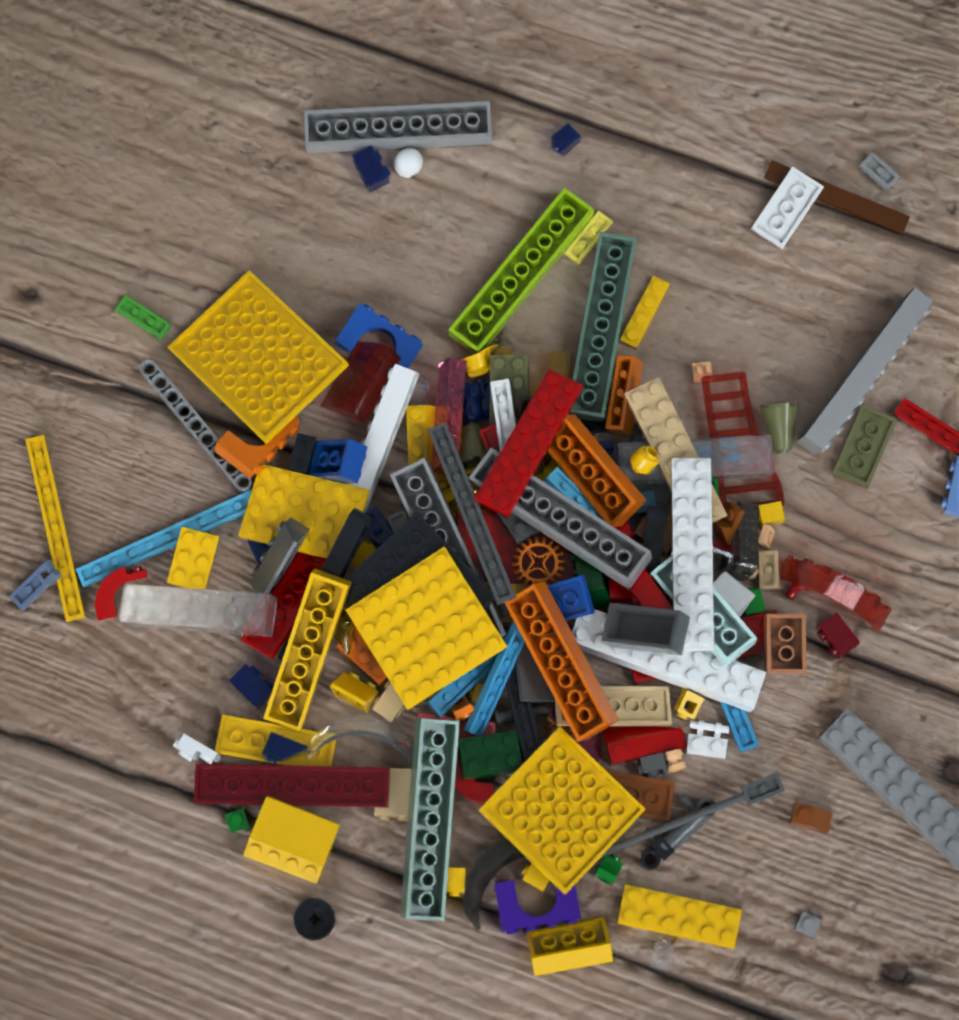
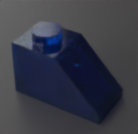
(282, 749)

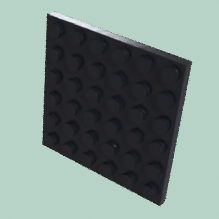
(402, 551)

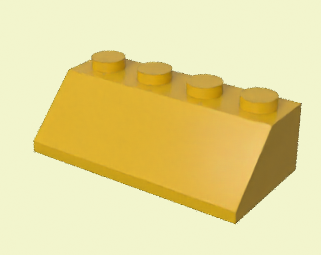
(569, 946)

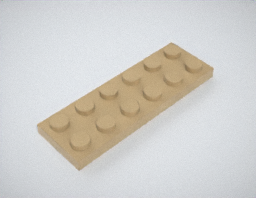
(634, 706)

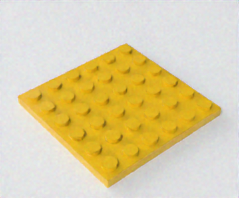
(426, 628)
(562, 810)

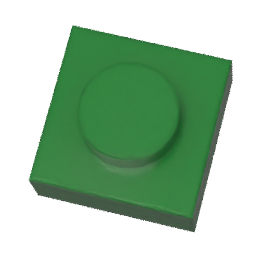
(237, 820)

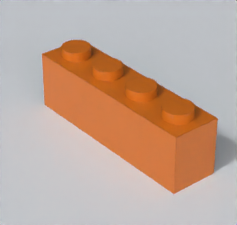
(626, 377)

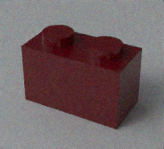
(837, 636)

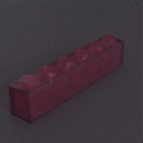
(449, 403)

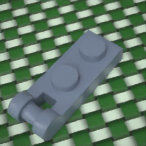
(35, 585)

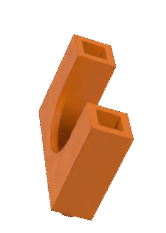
(250, 458)

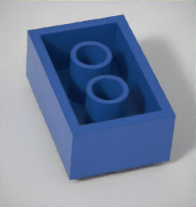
(338, 460)

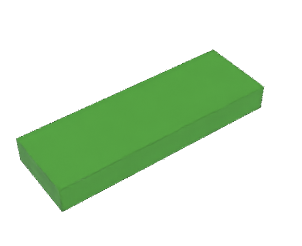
(143, 317)

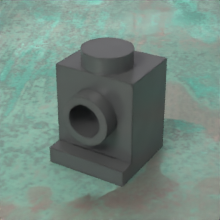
(652, 765)

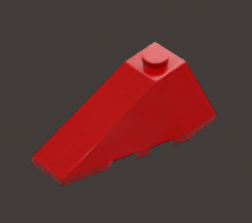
(634, 742)

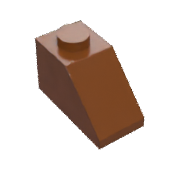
(810, 817)

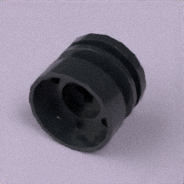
(307, 909)

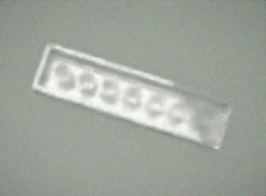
(729, 458)
(198, 610)

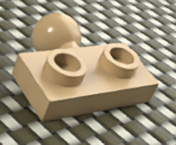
(768, 570)

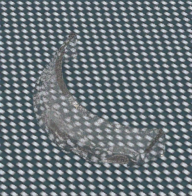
(365, 726)

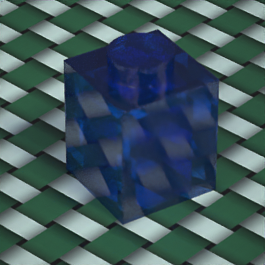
(565, 140)

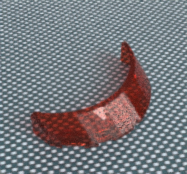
(837, 588)

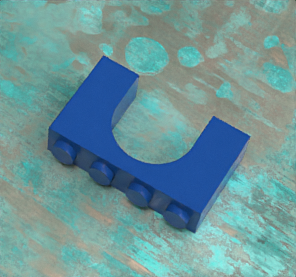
(365, 320)

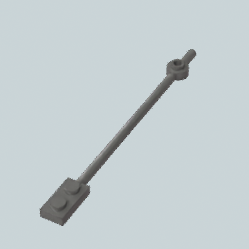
(750, 793)

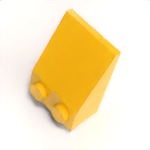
(354, 691)

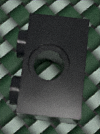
(302, 453)

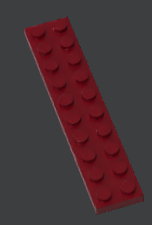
(293, 785)

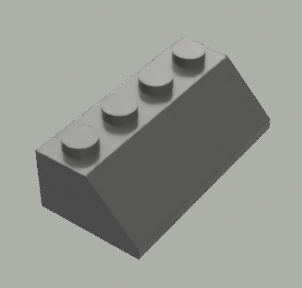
(279, 556)

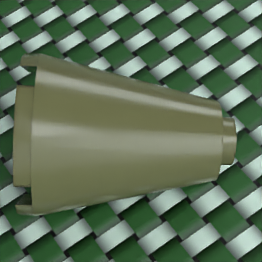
(780, 424)
(471, 446)

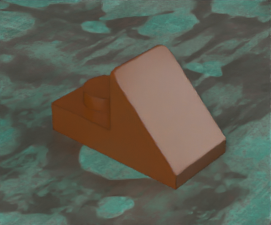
(727, 527)

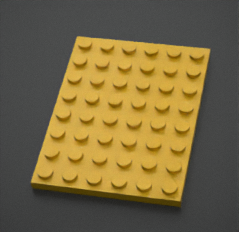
(258, 356)

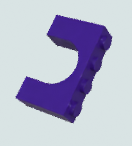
(514, 918)

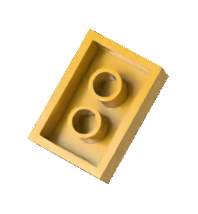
(193, 559)

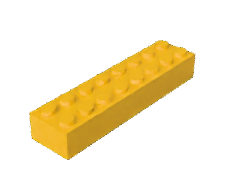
(307, 649)

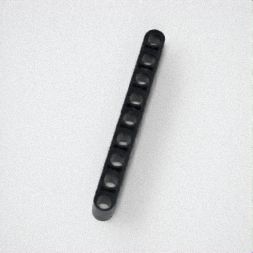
(343, 550)

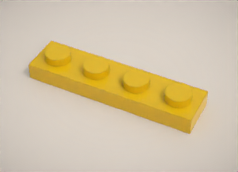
(644, 312)

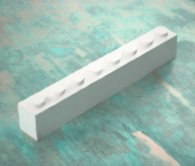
(385, 425)

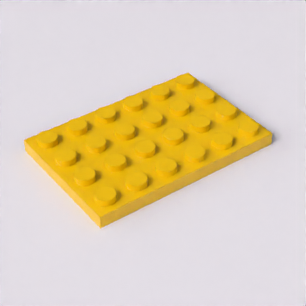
(308, 499)

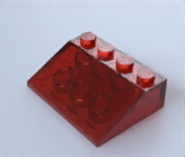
(361, 383)

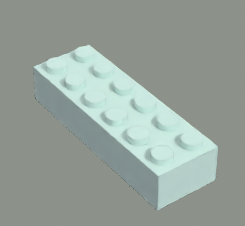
(730, 632)

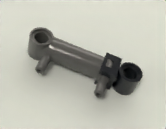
(674, 838)

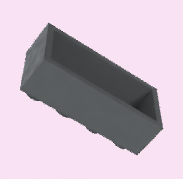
(645, 629)

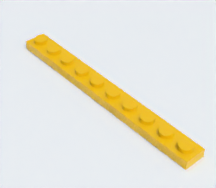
(55, 528)

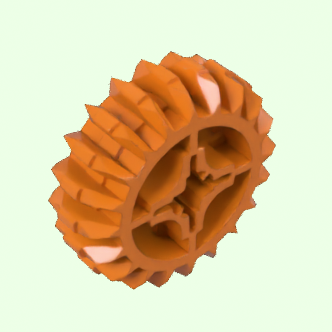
(527, 549)

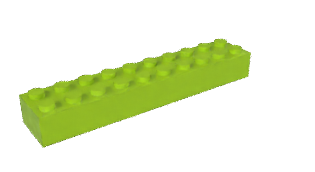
(521, 272)

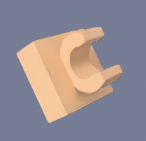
(701, 369)
(766, 536)

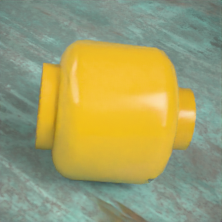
(644, 460)

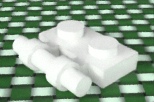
(704, 745)

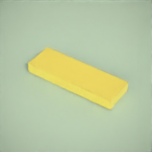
(588, 237)

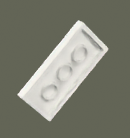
(787, 208)

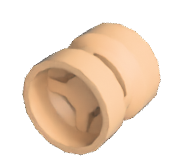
(674, 760)

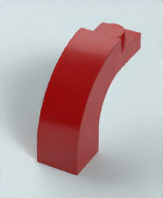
(104, 599)
(473, 790)

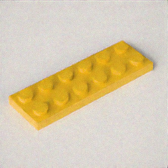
(248, 737)
(679, 916)

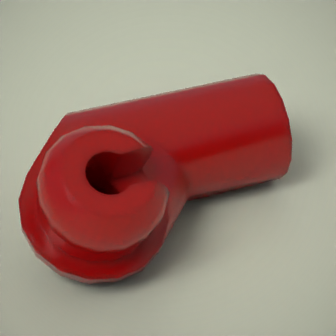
(793, 590)

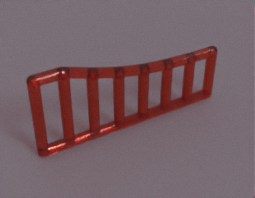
(751, 430)

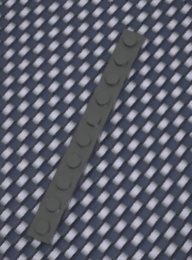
(471, 514)

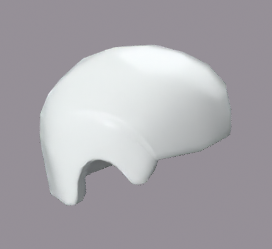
(408, 162)

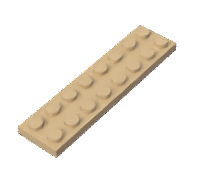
(665, 431)

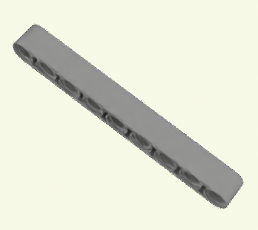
(191, 419)

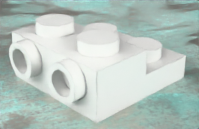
(192, 749)

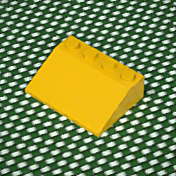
(420, 444)
(292, 839)

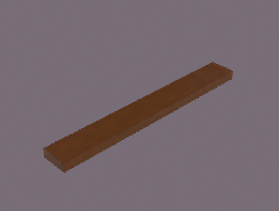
(847, 201)

